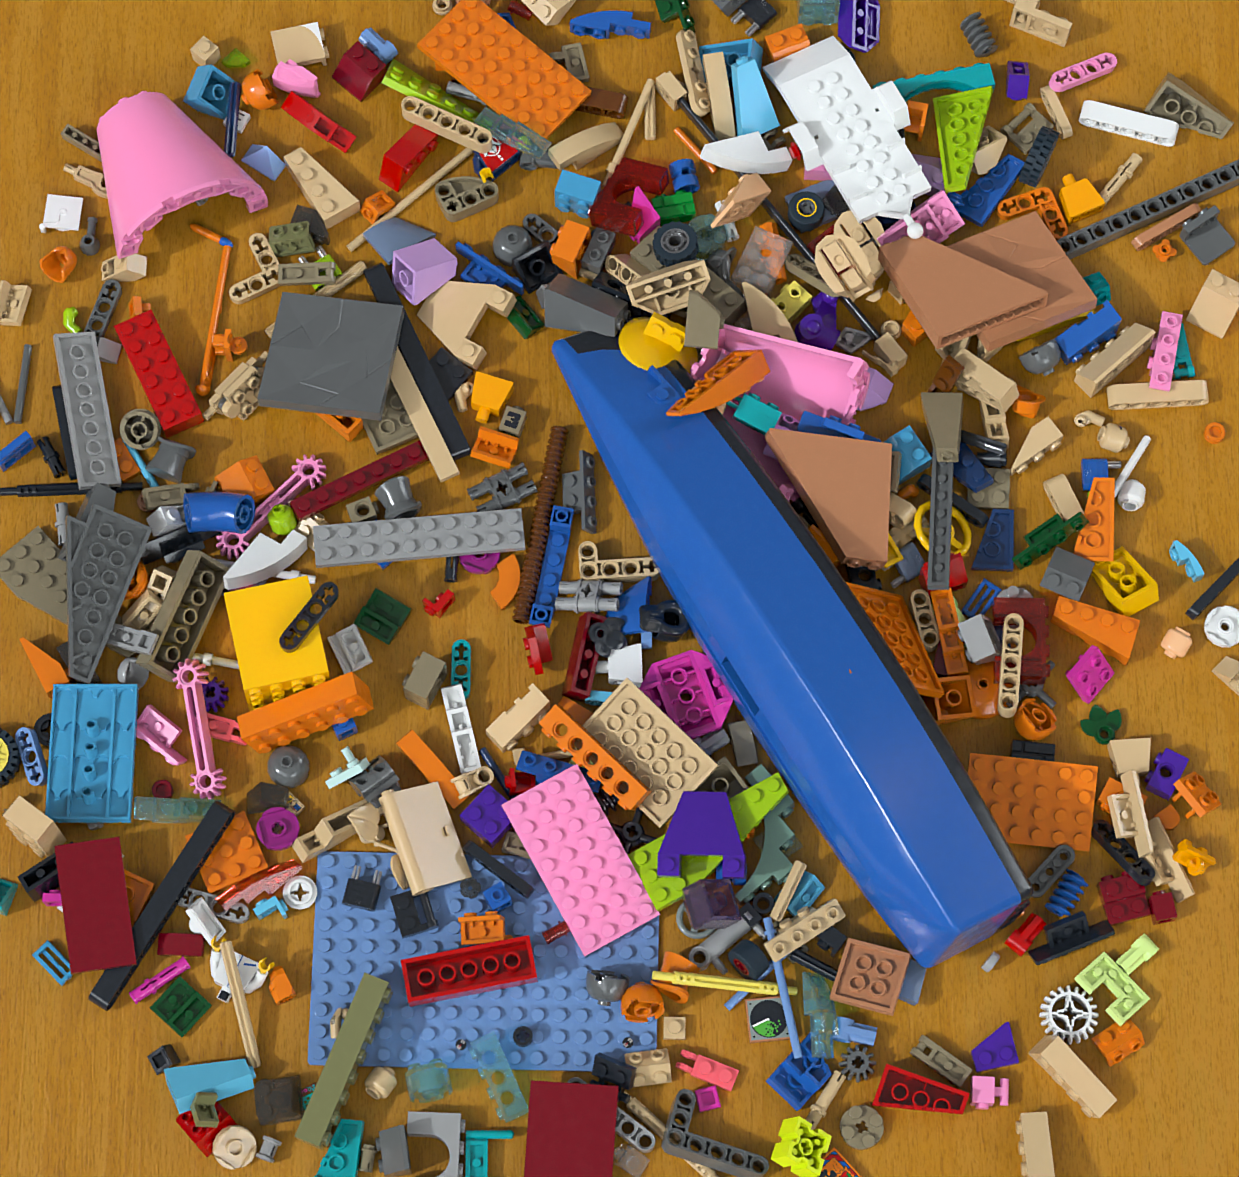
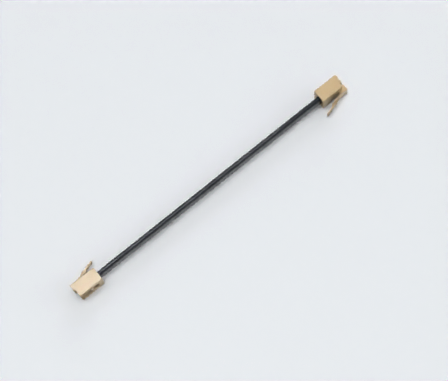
(890, 354)

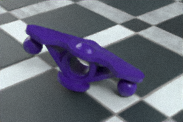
(819, 328)

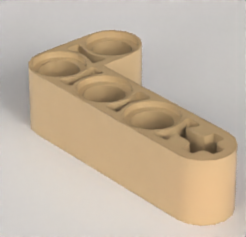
(619, 565)

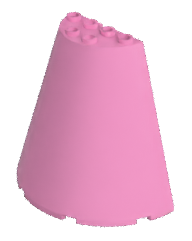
(160, 163)
(798, 382)

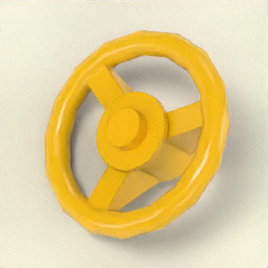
(923, 533)

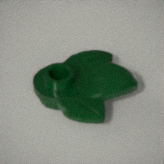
(1101, 722)

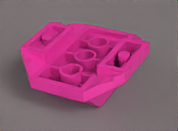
(692, 675)

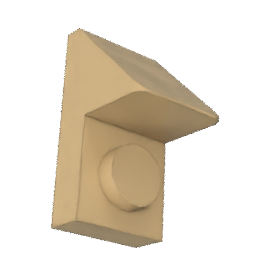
(1228, 672)

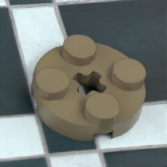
(872, 1121)

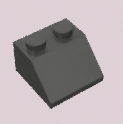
(1067, 574)
(394, 1152)

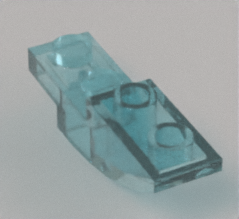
(171, 810)
(822, 1015)

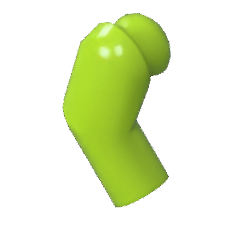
(69, 320)

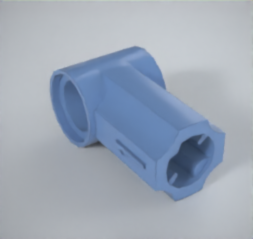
(378, 46)
(855, 1032)

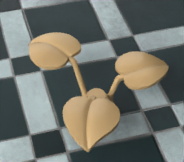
(365, 823)

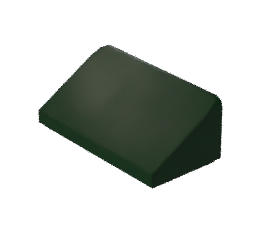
(524, 318)

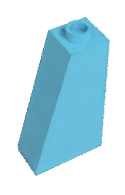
(751, 99)
(222, 1077)

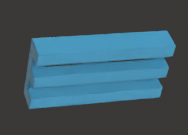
(67, 976)

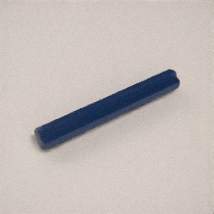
(232, 119)

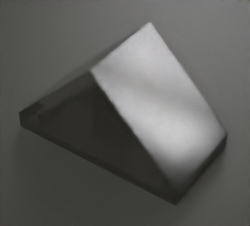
(267, 796)

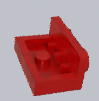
(538, 646)

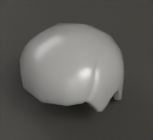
(132, 673)

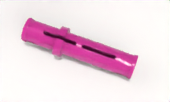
(166, 975)

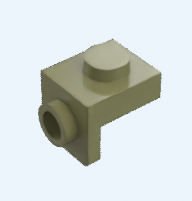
(204, 1109)

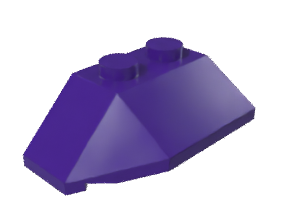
(859, 23)

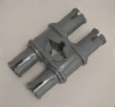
(504, 480)

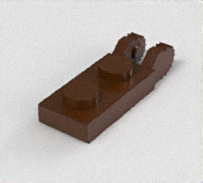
(947, 375)

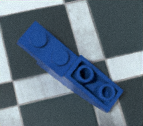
(603, 22)

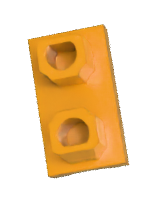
(1194, 858)

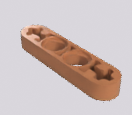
(1165, 227)

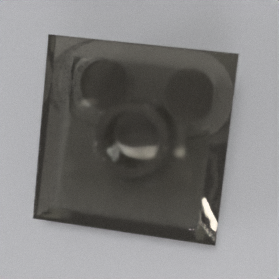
(279, 1100)

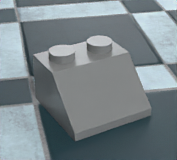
(980, 639)

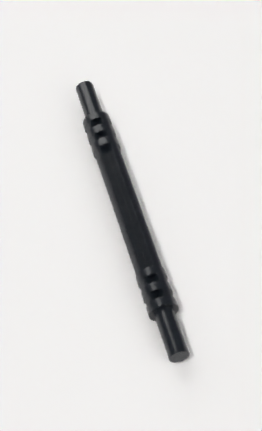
(60, 489)

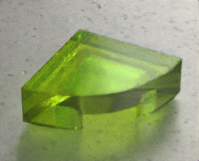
(235, 60)

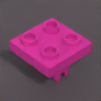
(1090, 674)

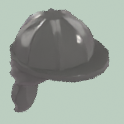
(720, 262)

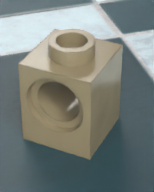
(365, 503)

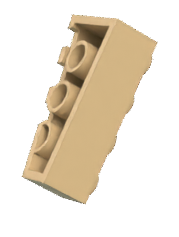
(1035, 1145)

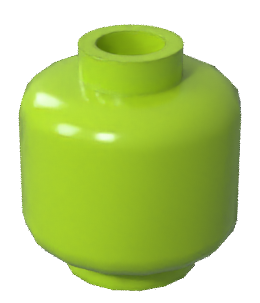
(282, 519)

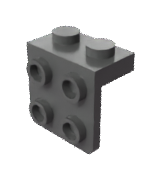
(1206, 236)

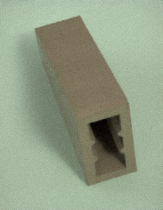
(944, 422)

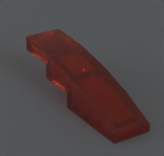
(264, 880)

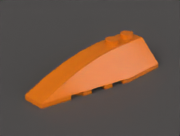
(723, 382)

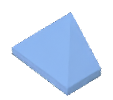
(264, 161)

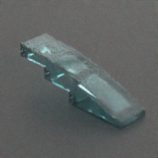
(512, 133)

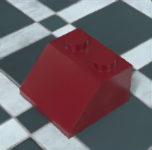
(359, 71)

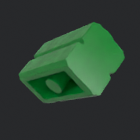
(674, 207)

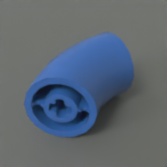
(218, 512)

